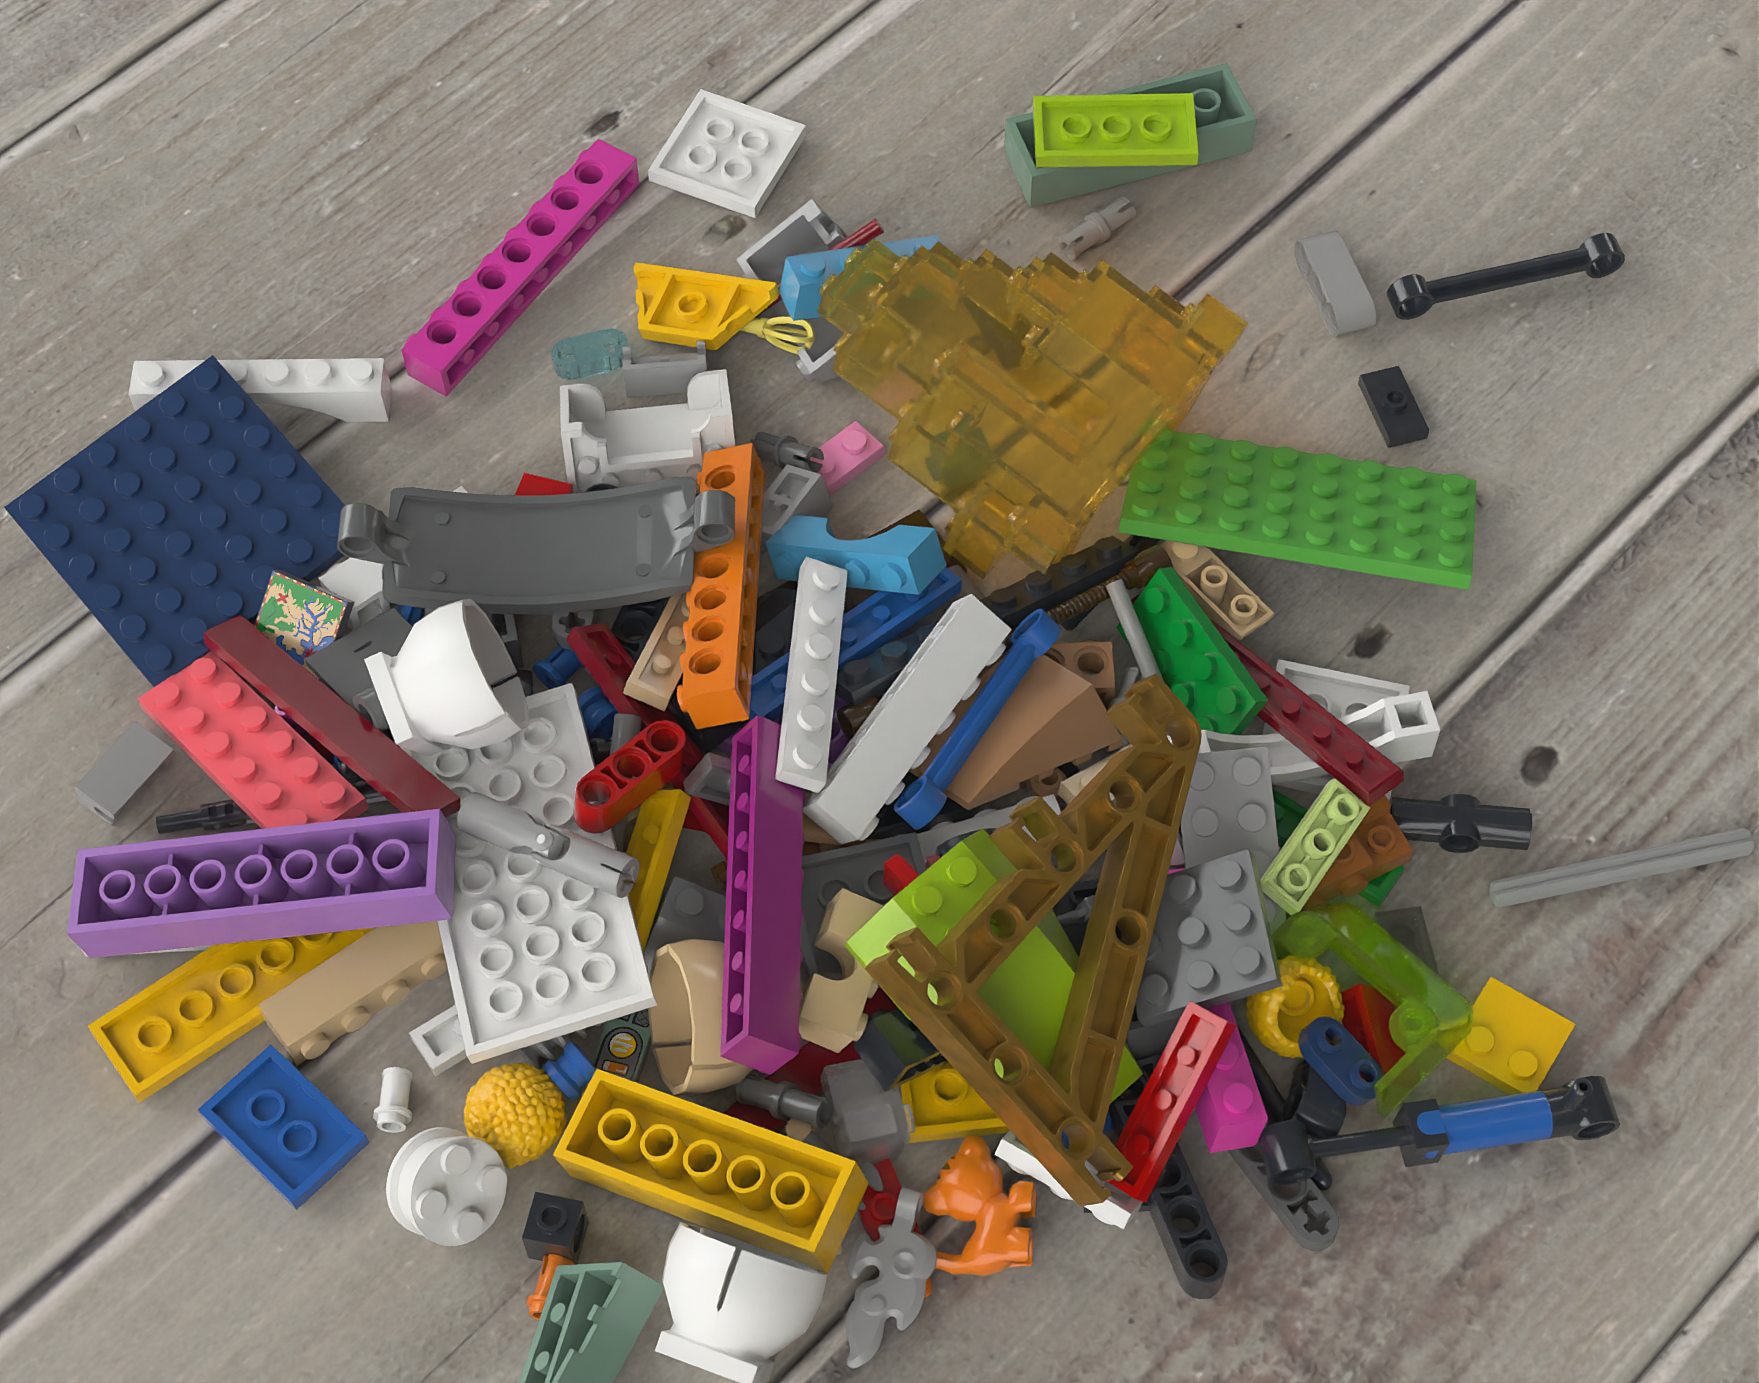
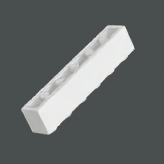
(906, 720)

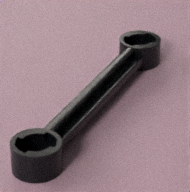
(1414, 296)

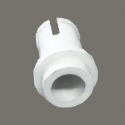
(393, 1109)

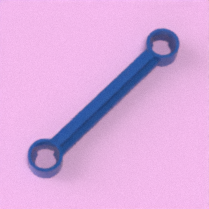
(926, 795)

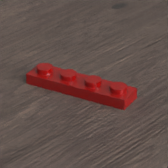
(1170, 1097)

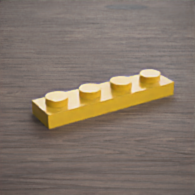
(654, 847)

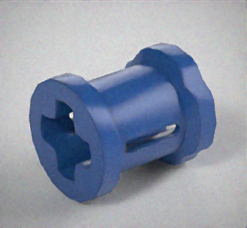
(557, 667)

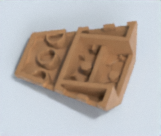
(1041, 726)

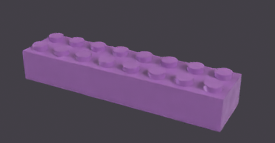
(263, 884)

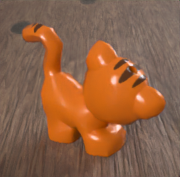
(973, 1191)

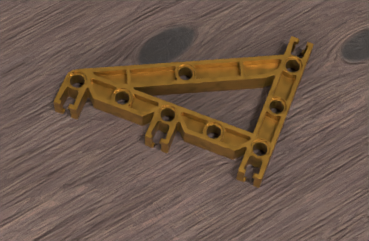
(1140, 836)

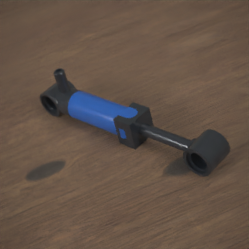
(1432, 1130)

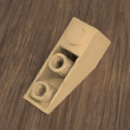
(1217, 589)

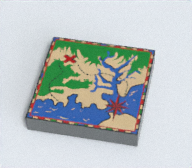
(301, 616)

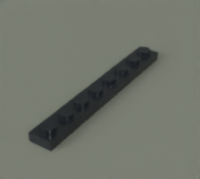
(1012, 604)

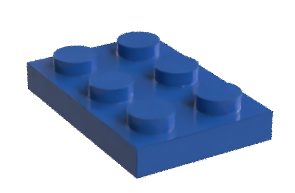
(283, 1126)

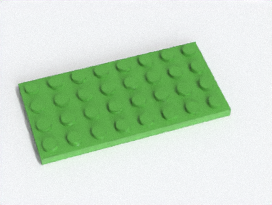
(1304, 508)

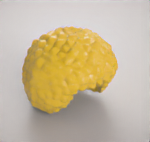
(1283, 1012)
(515, 1112)

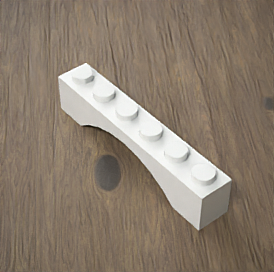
(338, 387)
(1395, 726)

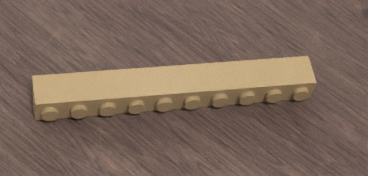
(361, 981)

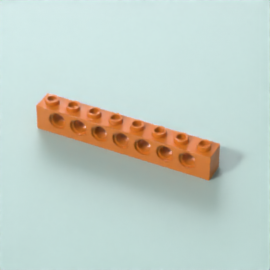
(724, 597)

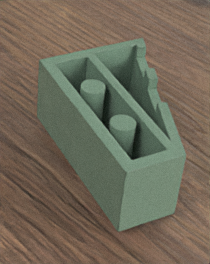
(589, 1323)

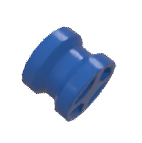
(597, 713)
(571, 1070)

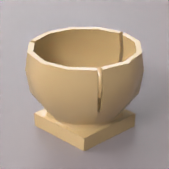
(688, 1009)

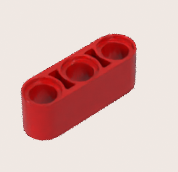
(623, 794)

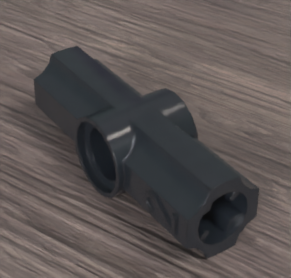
(1462, 823)

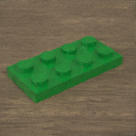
(1195, 657)

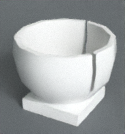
(443, 683)
(734, 1303)

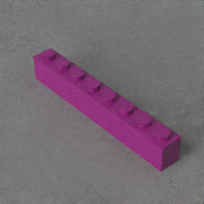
(762, 906)

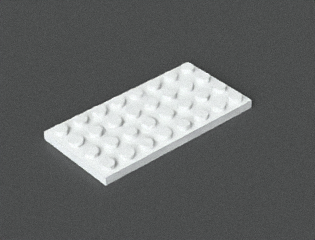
(526, 943)

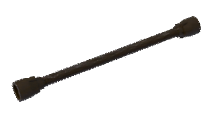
(1135, 575)

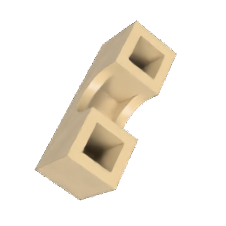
(829, 1008)

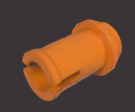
(537, 1300)

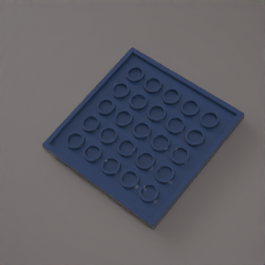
(182, 519)

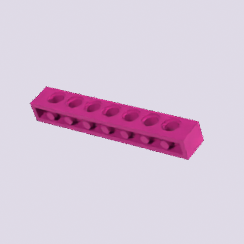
(520, 267)

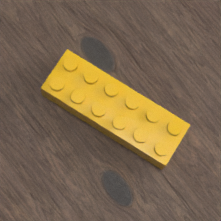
(712, 1169)

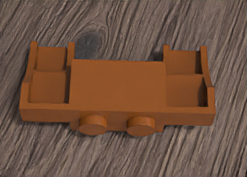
(1369, 853)

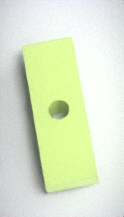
(1299, 863)

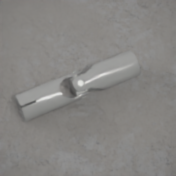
(521, 834)

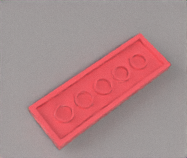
(249, 748)

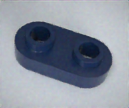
(1340, 1062)

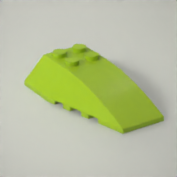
(1030, 984)

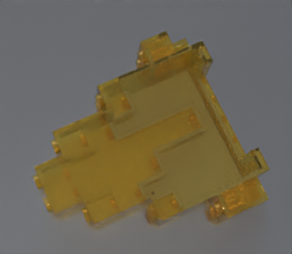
(1019, 384)

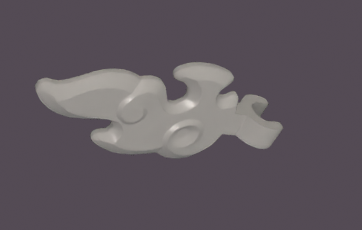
(899, 1291)

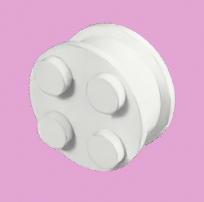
(446, 1186)

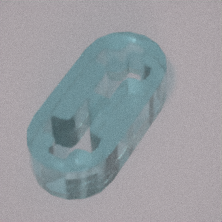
(590, 354)

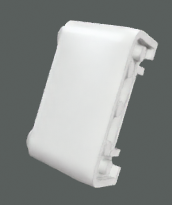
(644, 442)

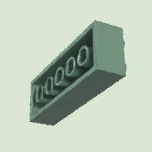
(1222, 125)

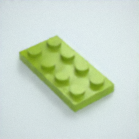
(1115, 130)

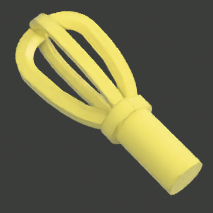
(767, 329)

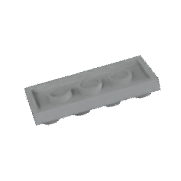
(1231, 812)

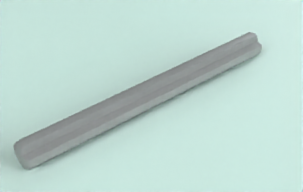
(1621, 867)

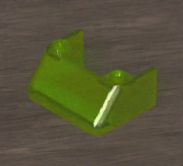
(1430, 1012)

